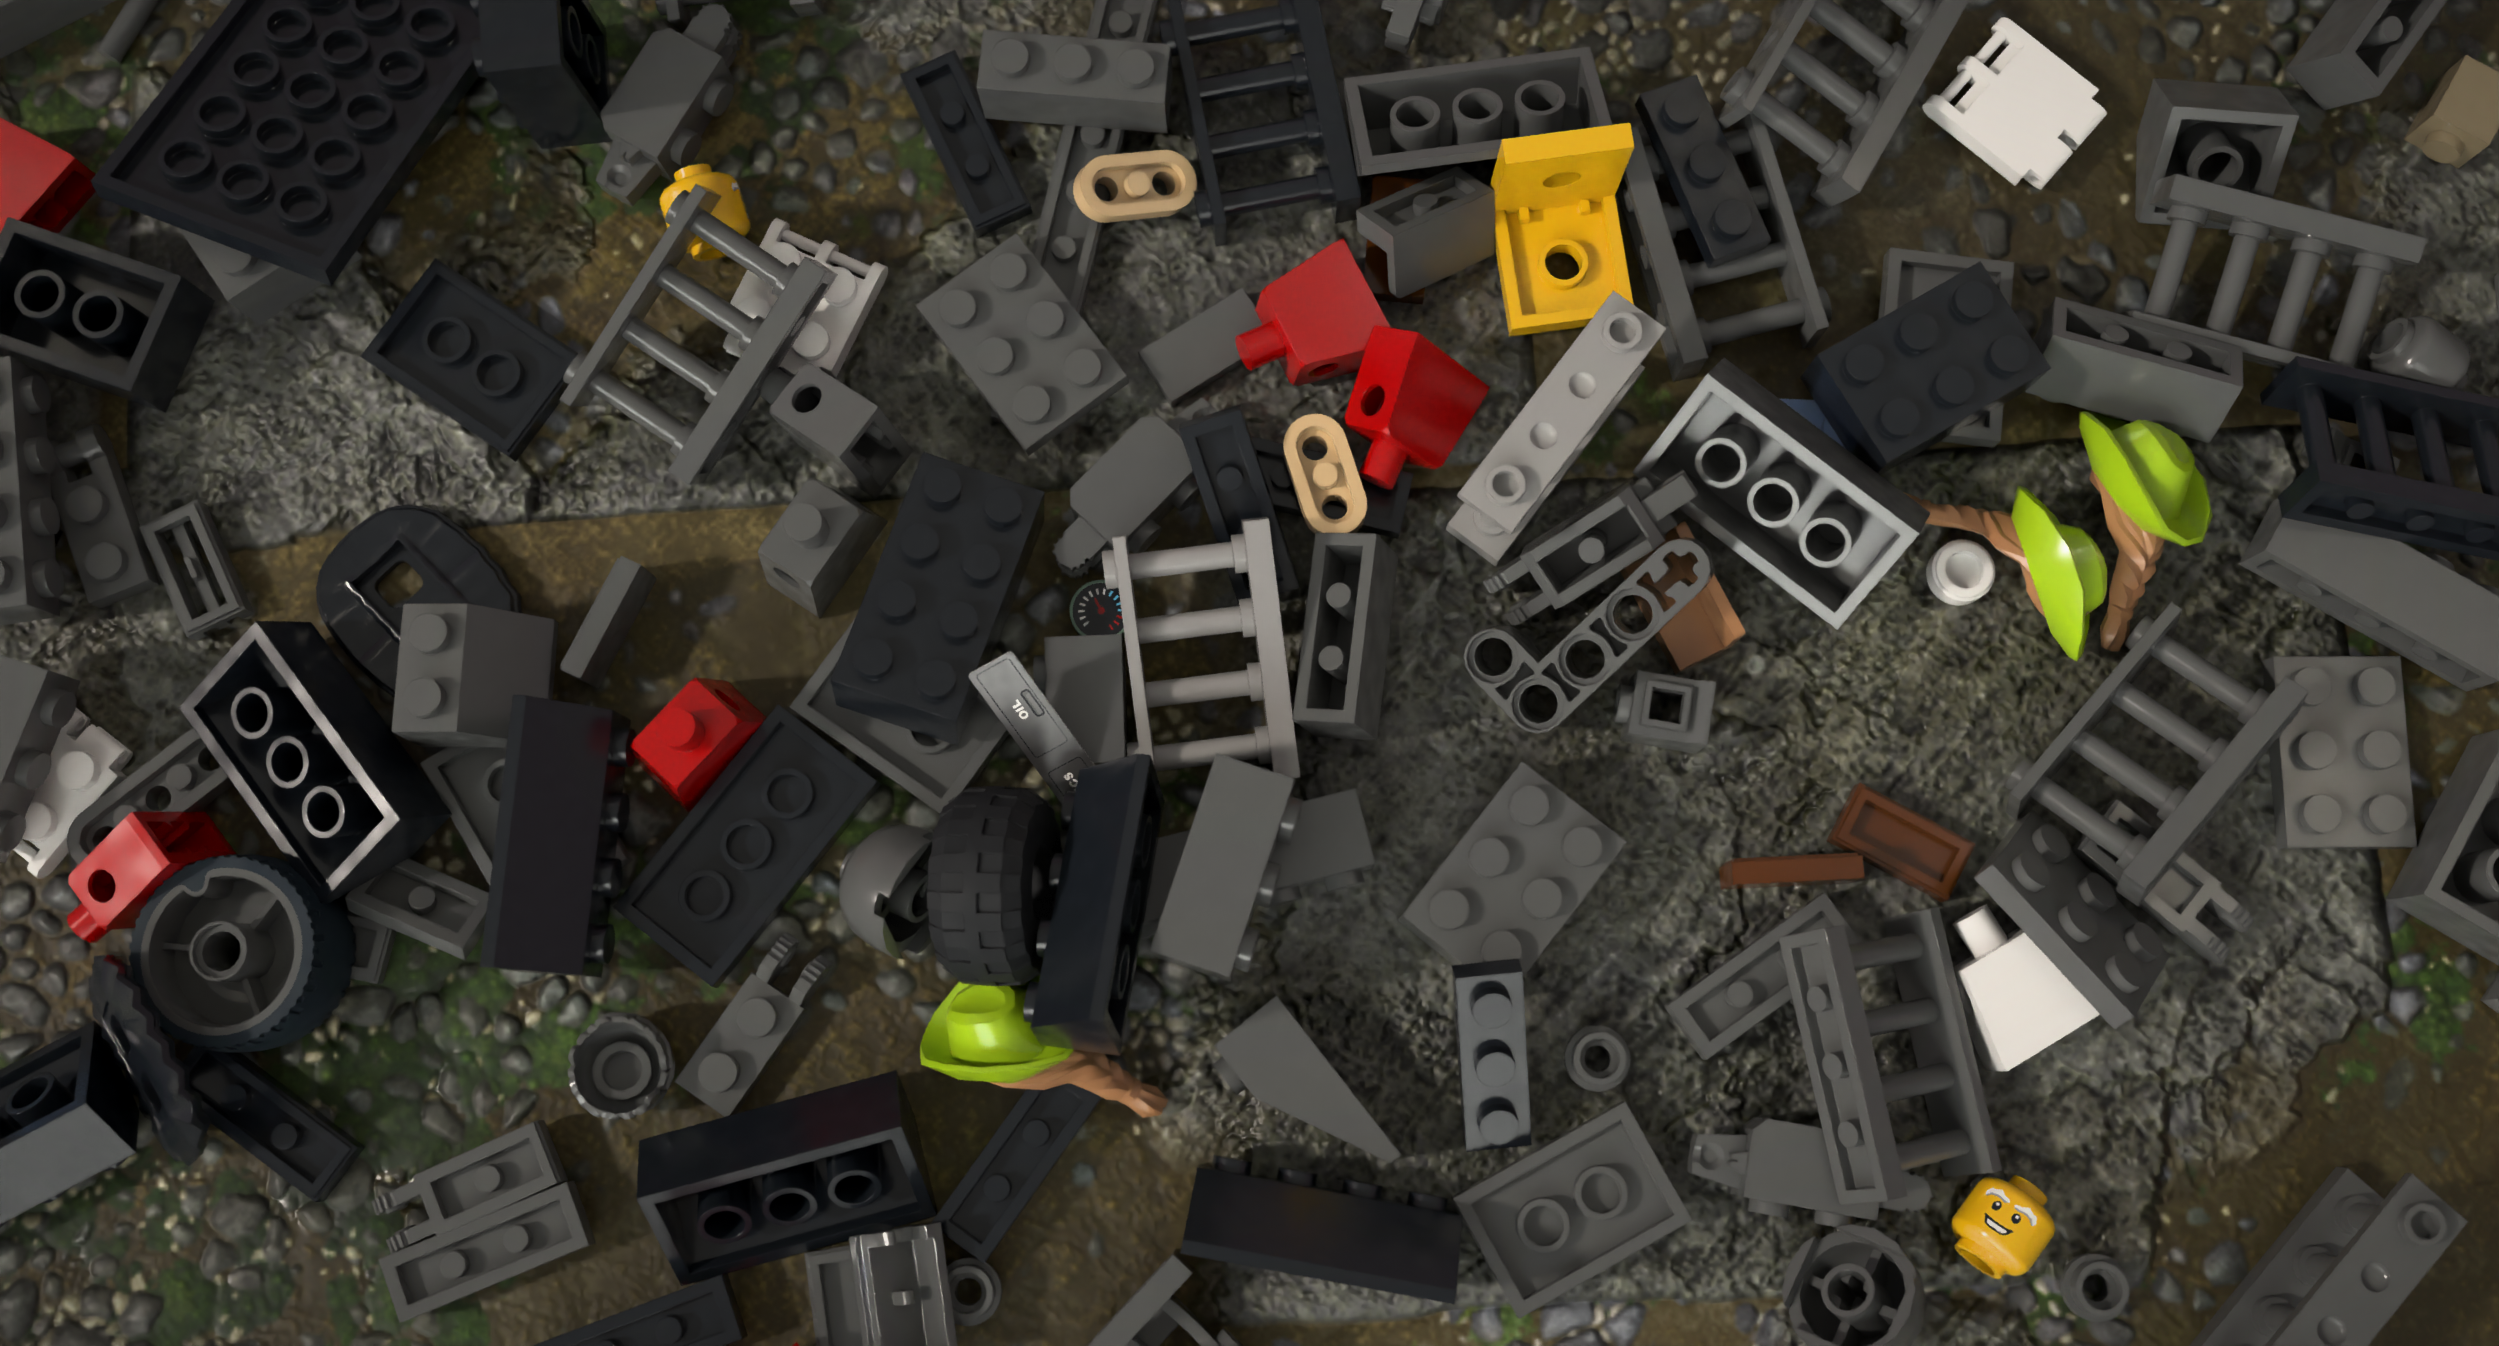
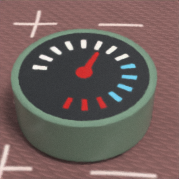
(1096, 610)

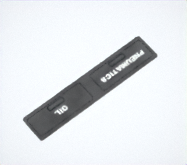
(1032, 722)

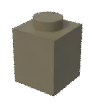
(2458, 114)

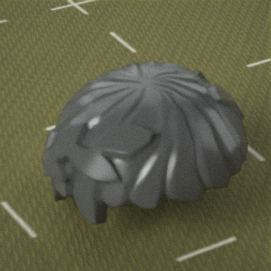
(620, 1066)

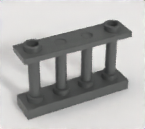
(1871, 114)
(2251, 222)
(1672, 281)
(762, 339)
(2181, 809)
(1844, 1066)
(2338, 1267)

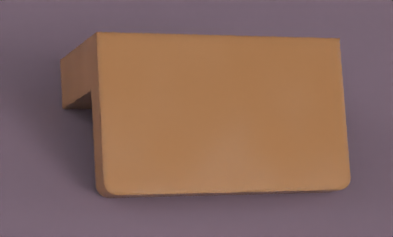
(1703, 625)

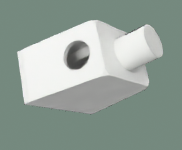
(2013, 993)

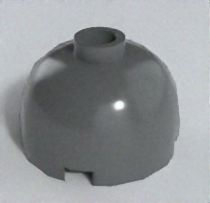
(887, 889)
(1854, 1290)

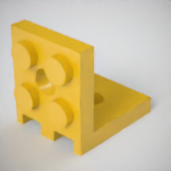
(1553, 199)

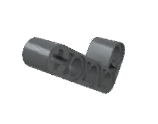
(1601, 626)

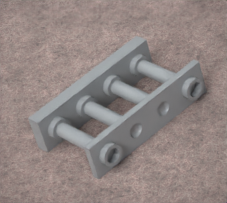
(1554, 428)
(1254, 617)

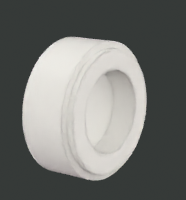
(1960, 572)

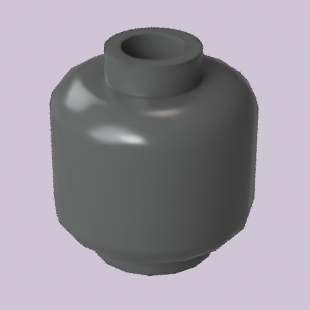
(2420, 352)

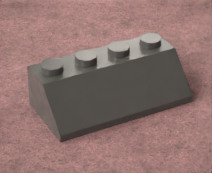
(1468, 108)

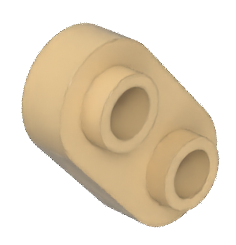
(1131, 187)
(1324, 479)

